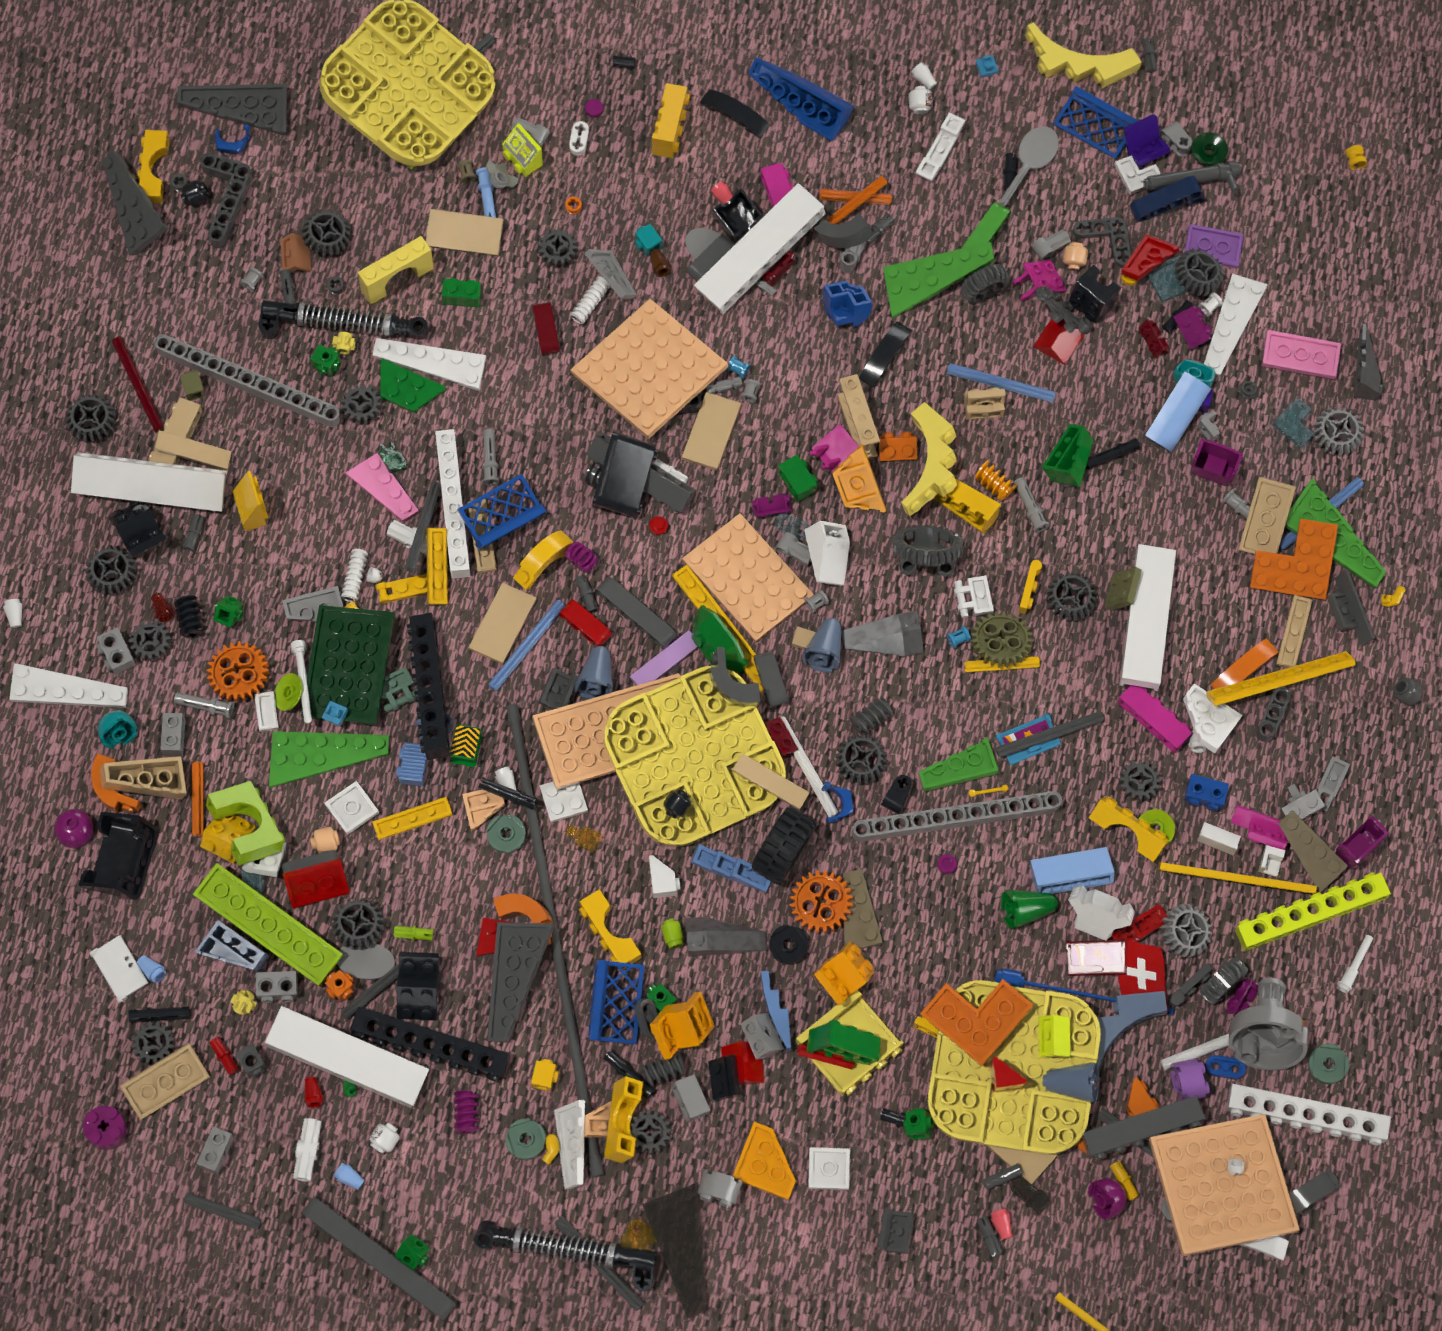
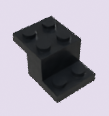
(136, 527)
(417, 986)

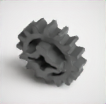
(566, 250)
(353, 400)
(146, 632)
(1148, 780)
(157, 1036)
(658, 1131)

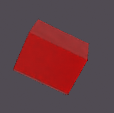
(1058, 342)
(749, 1069)
(1004, 1077)

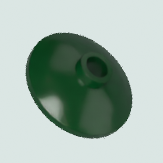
(1211, 142)

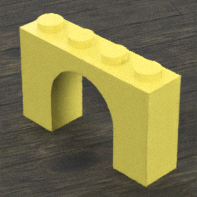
(375, 276)

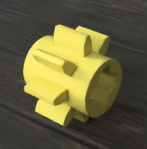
(343, 343)
(243, 1002)

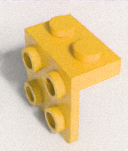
(219, 835)

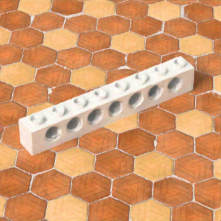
(451, 502)
(1378, 1123)

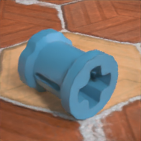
(738, 367)
(958, 637)

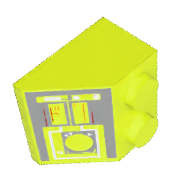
(522, 151)

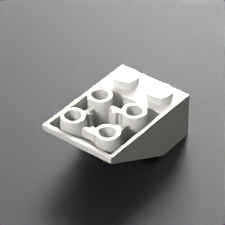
(828, 551)

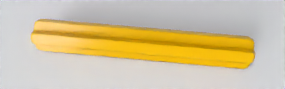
(978, 665)

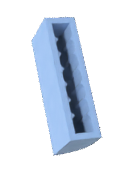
(1178, 412)
(1069, 870)

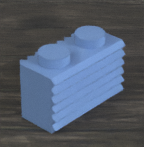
(412, 765)

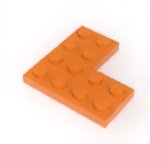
(1305, 571)
(981, 1029)

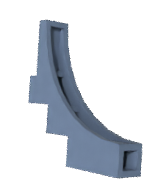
(1130, 1010)

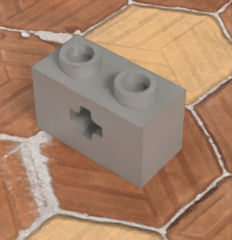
(762, 1036)
(215, 1150)

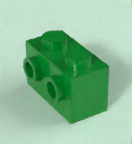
(461, 293)
(797, 477)

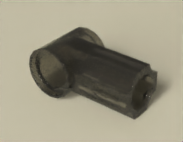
(1033, 1198)

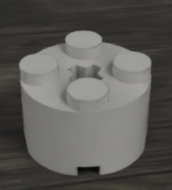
(720, 1188)

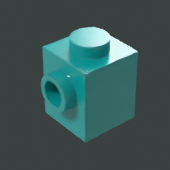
(647, 239)

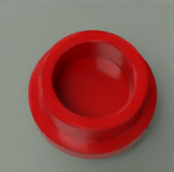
(658, 525)

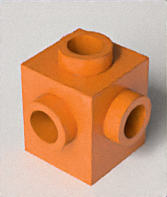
(339, 992)

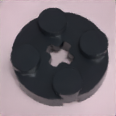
(789, 934)

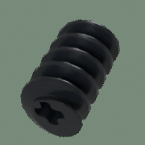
(187, 616)

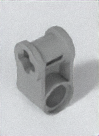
(1177, 139)

